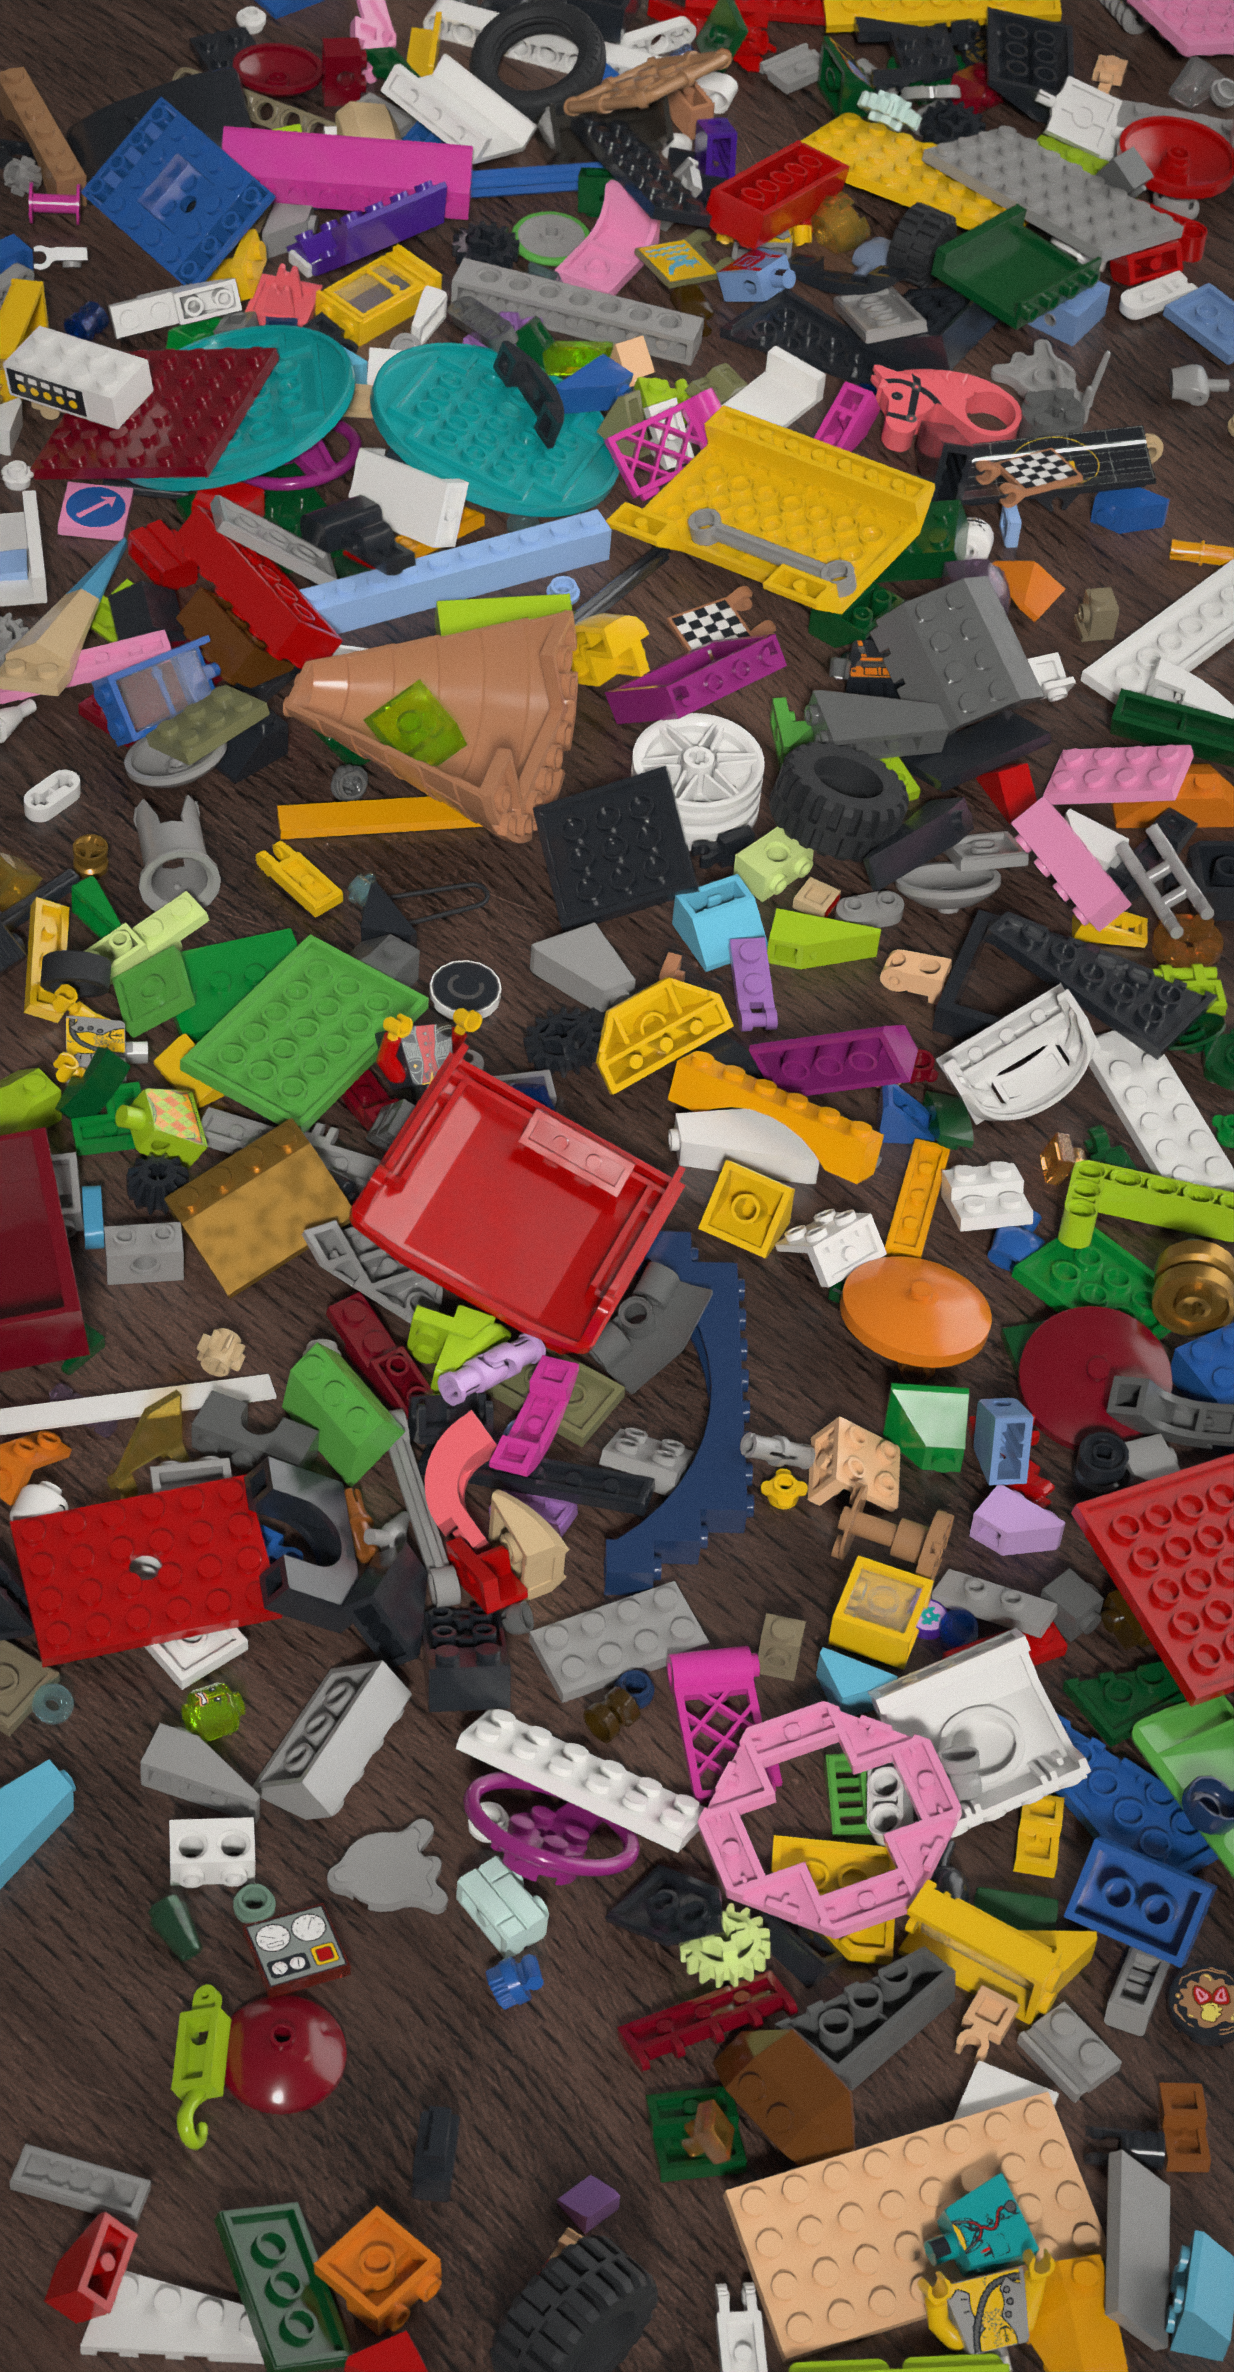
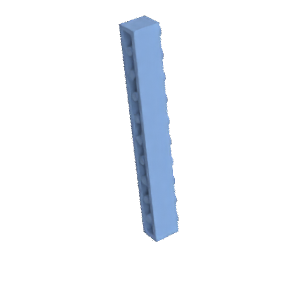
(463, 572)

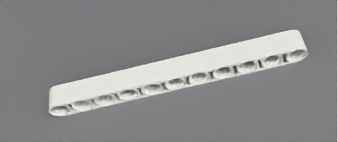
(464, 22)

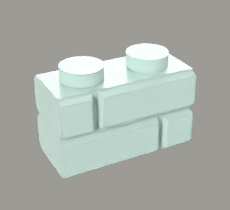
(503, 1907)

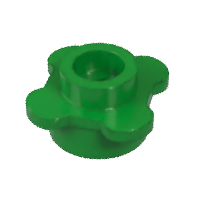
(1224, 1130)

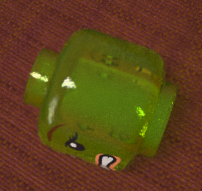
(213, 1711)

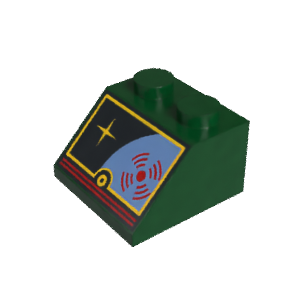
(841, 79)

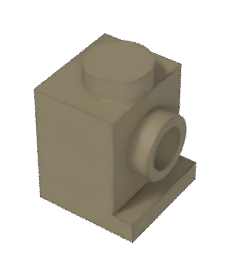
(1097, 615)
(780, 1646)

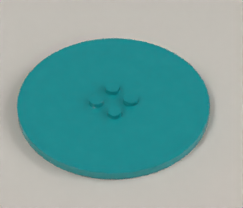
(291, 412)
(459, 421)

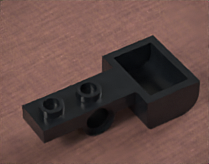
(360, 530)

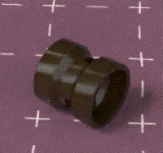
(612, 1714)

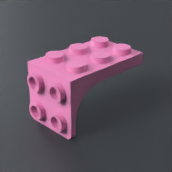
(607, 254)

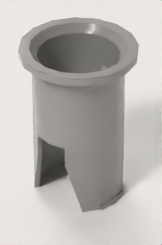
(169, 842)

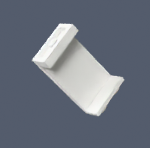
(782, 391)
(410, 499)

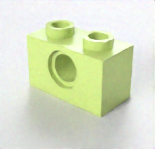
(772, 864)

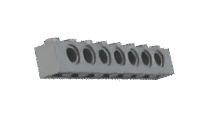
(580, 310)

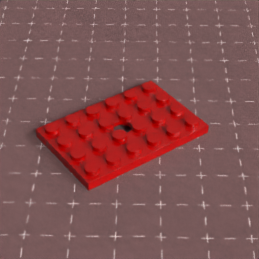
(91, 1602)

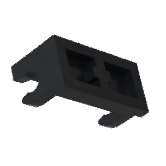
(431, 1415)

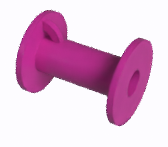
(54, 203)

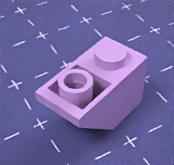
(1015, 1525)

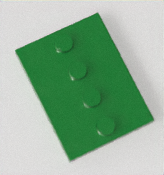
(226, 974)
(1091, 1277)

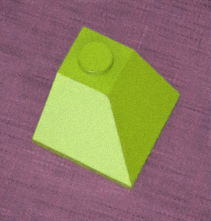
(28, 1101)

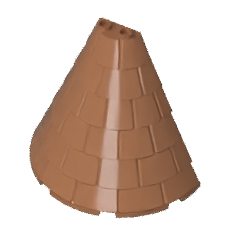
(501, 686)

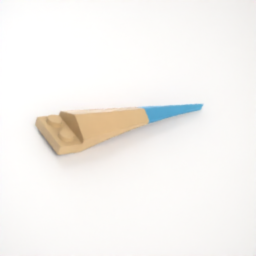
(50, 650)

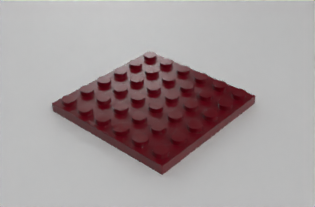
(177, 428)

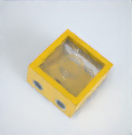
(880, 1612)

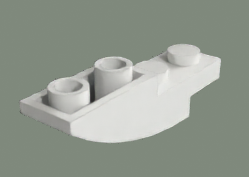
(175, 306)

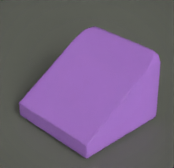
(589, 2203)

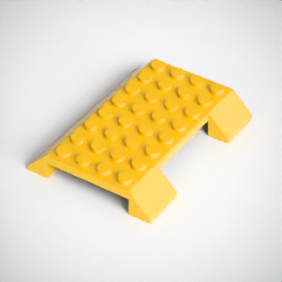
(792, 496)

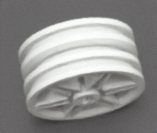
(712, 770)

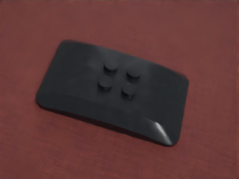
(205, 99)

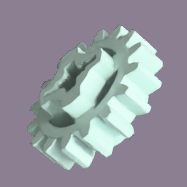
(889, 110)

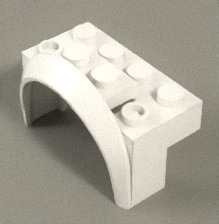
(1035, 1085)

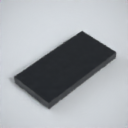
(978, 750)

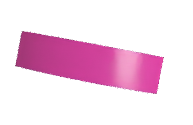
(538, 1418)

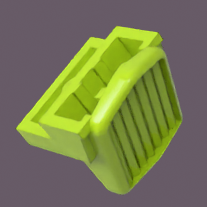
(452, 1340)

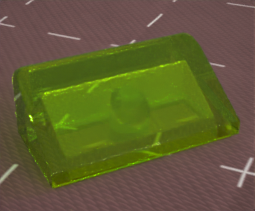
(567, 357)

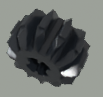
(154, 1180)

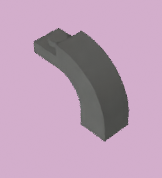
(1183, 1421)

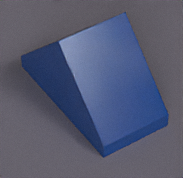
(901, 1117)

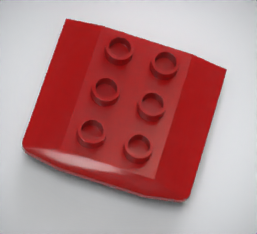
(503, 1220)

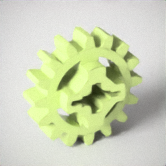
(731, 1953)

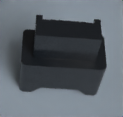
(435, 2155)

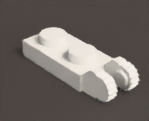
(739, 2333)

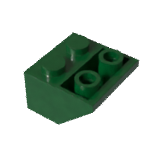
(857, 620)

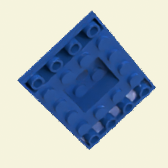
(158, 175)

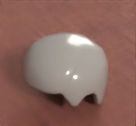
(1184, 207)

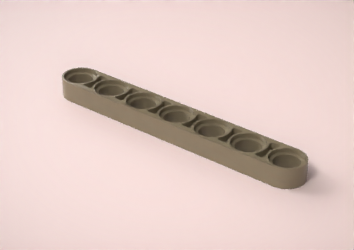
(281, 110)

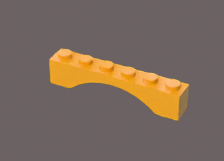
(840, 1144)

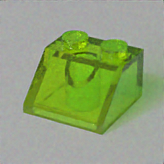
(417, 726)

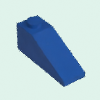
(594, 386)

